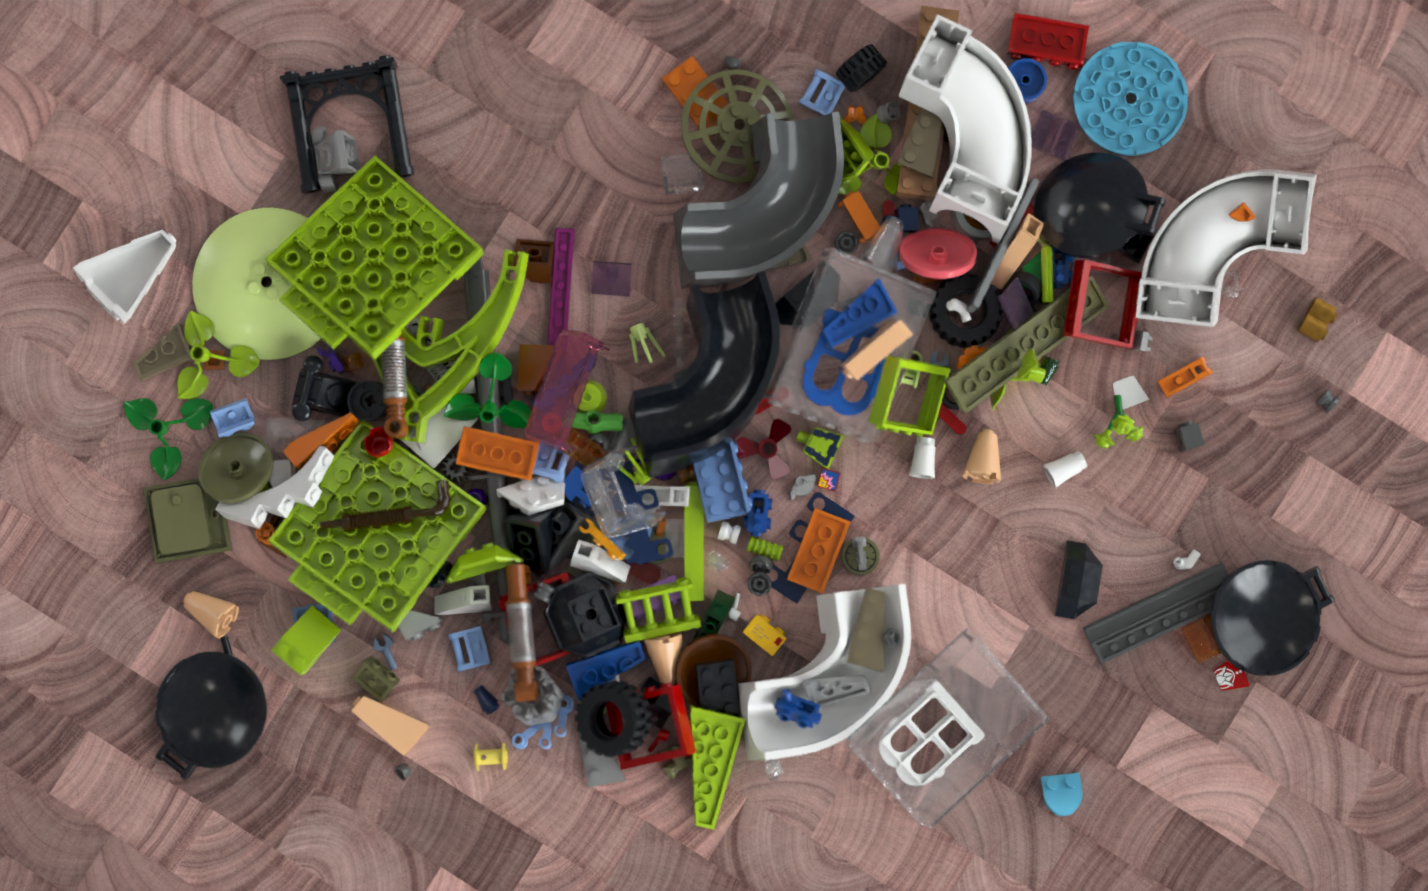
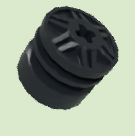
(359, 401)

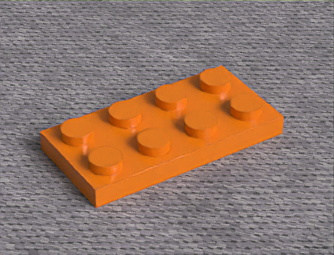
(683, 81)
(497, 453)
(818, 550)

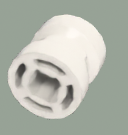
(729, 532)

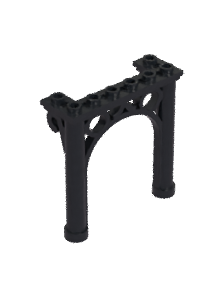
(302, 123)

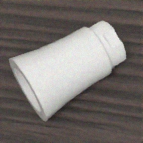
(923, 459)
(1064, 468)

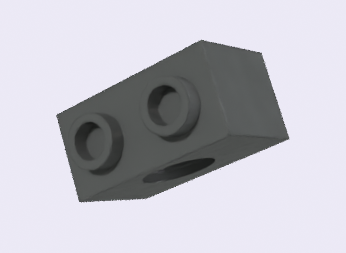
(1189, 436)

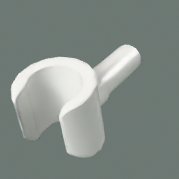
(734, 614)

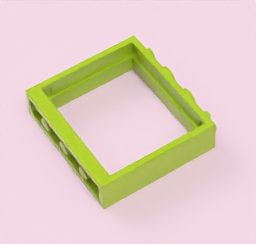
(931, 401)

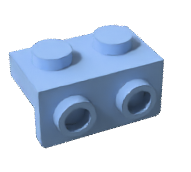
(233, 418)

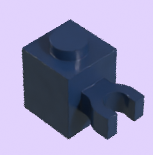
(909, 217)

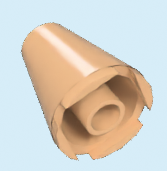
(984, 460)
(211, 612)
(664, 655)

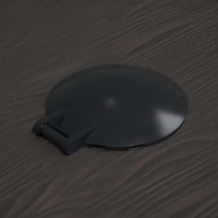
(1094, 205)
(1268, 616)
(209, 712)

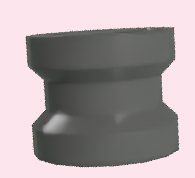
(1327, 400)
(543, 591)

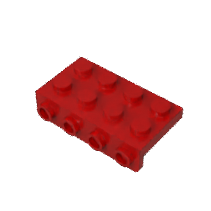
(1048, 41)

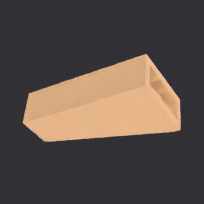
(1019, 247)
(876, 348)
(391, 724)

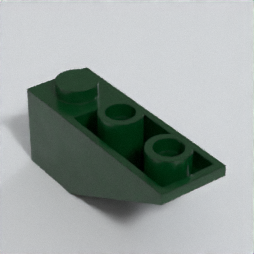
(715, 614)

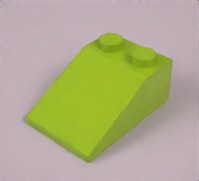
(306, 640)

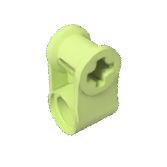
(915, 374)

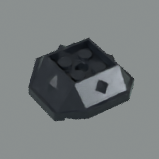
(568, 618)

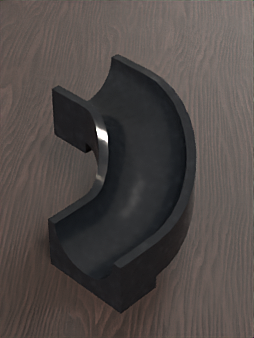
(722, 387)

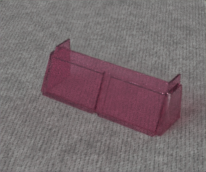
(562, 389)

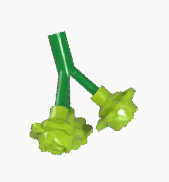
(1121, 424)

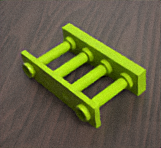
(670, 624)

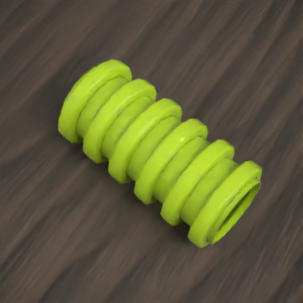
(764, 548)

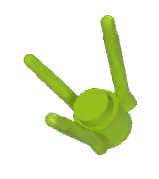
(640, 474)

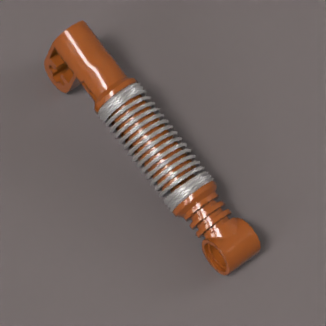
(393, 383)
(518, 607)

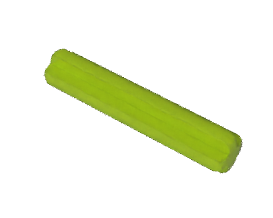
(1047, 274)

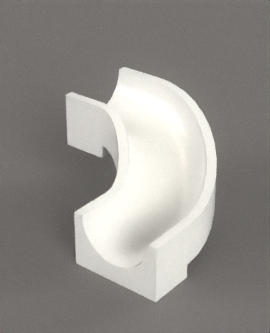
(983, 121)
(1201, 241)
(772, 738)

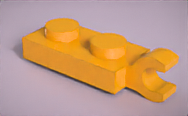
(600, 539)

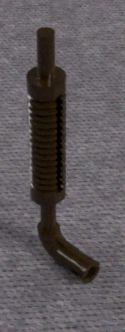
(390, 516)

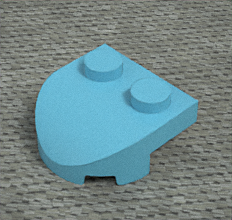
(1062, 793)

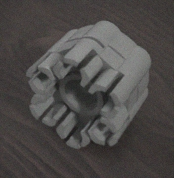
(542, 710)

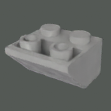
(416, 623)

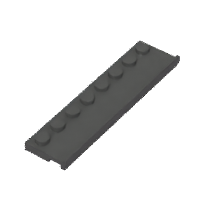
(1155, 614)

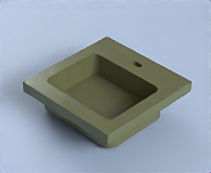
(184, 521)

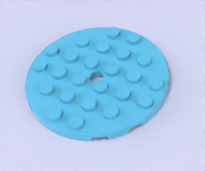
(1138, 71)

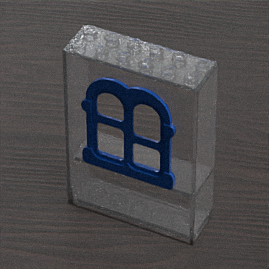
(833, 287)

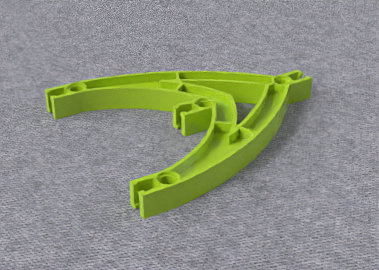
(468, 343)

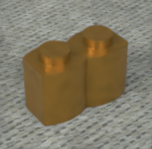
(1317, 319)

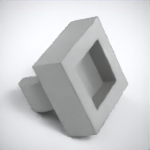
(1141, 341)

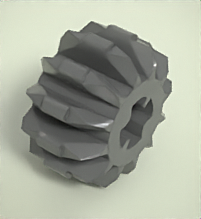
(452, 473)

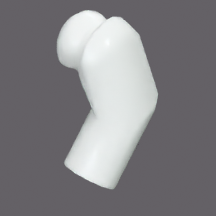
(960, 307)
(1186, 562)

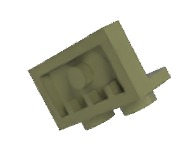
(376, 678)

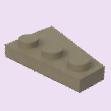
(166, 354)

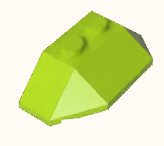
(855, 149)
(481, 561)

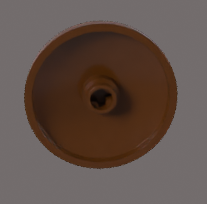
(710, 649)

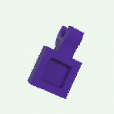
(335, 364)

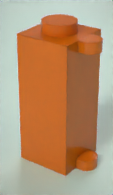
(860, 215)

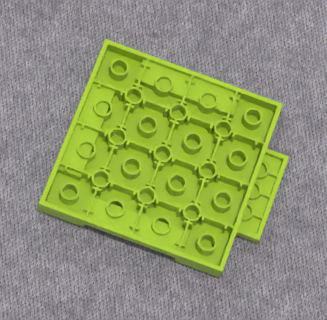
(370, 260)
(378, 566)

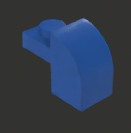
(574, 488)

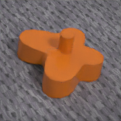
(855, 113)

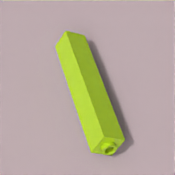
(694, 543)

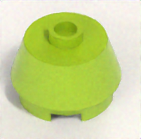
(593, 397)

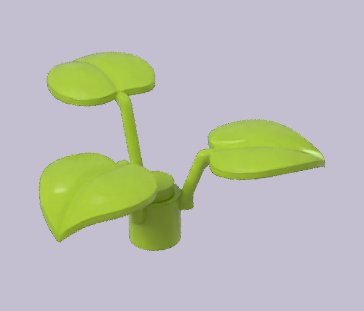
(875, 135)
(200, 329)
(1028, 371)

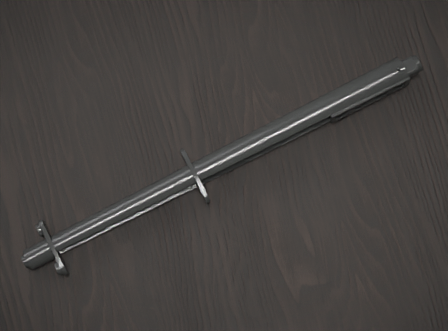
(477, 293)

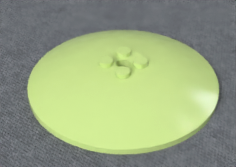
(231, 289)

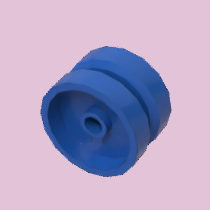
(1036, 77)

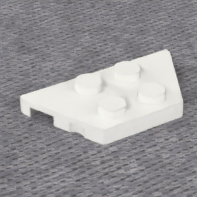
(534, 495)

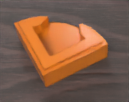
(1242, 213)

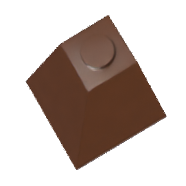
(539, 260)

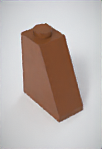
(532, 367)

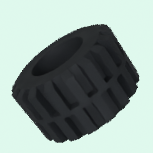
(861, 68)

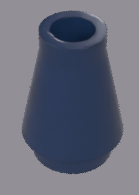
(486, 700)

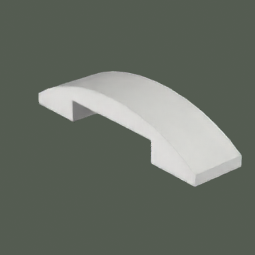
(666, 495)

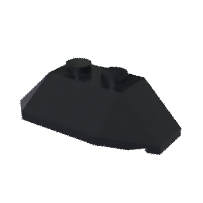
(790, 303)
(1078, 581)

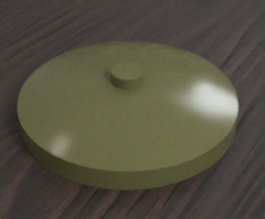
(235, 467)

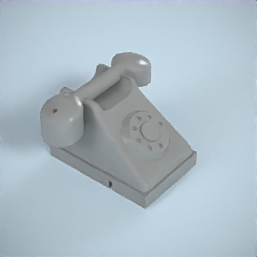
(334, 157)

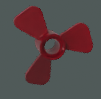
(778, 431)

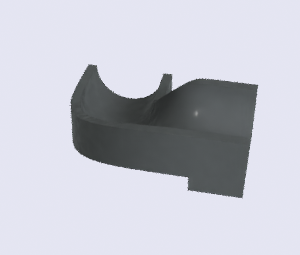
(778, 212)

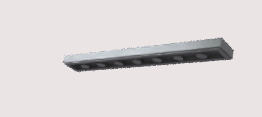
(1001, 248)

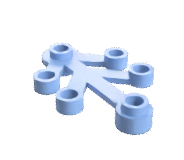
(563, 711)

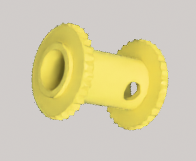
(493, 756)

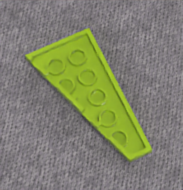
(716, 744)

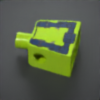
(820, 445)

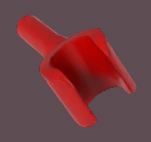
(662, 735)

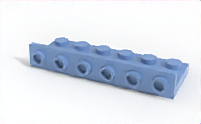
(722, 485)

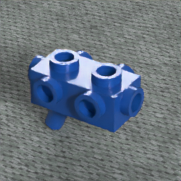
(1061, 270)
(757, 519)
(798, 710)

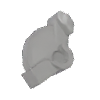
(927, 216)
(802, 486)
(860, 555)

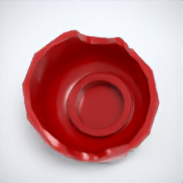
(378, 442)

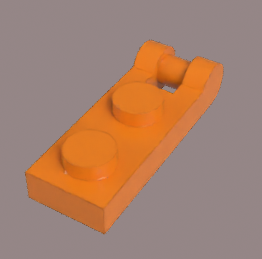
(1184, 377)

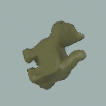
(678, 764)

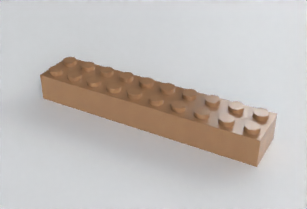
(911, 183)

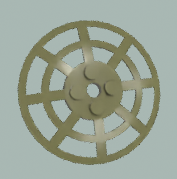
(725, 123)

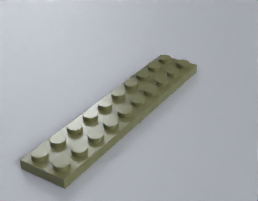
(1003, 359)

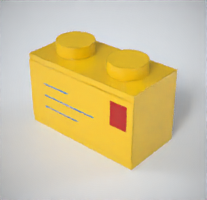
(764, 634)

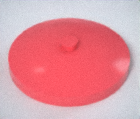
(938, 253)

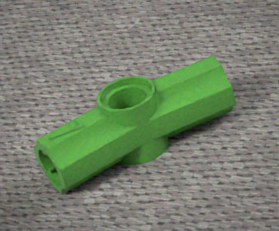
(604, 421)

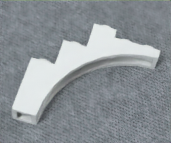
(280, 500)

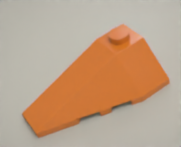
(328, 436)

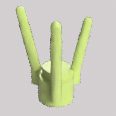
(640, 333)

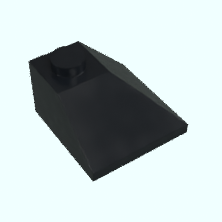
(658, 705)

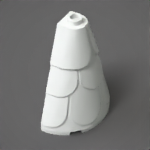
(126, 273)

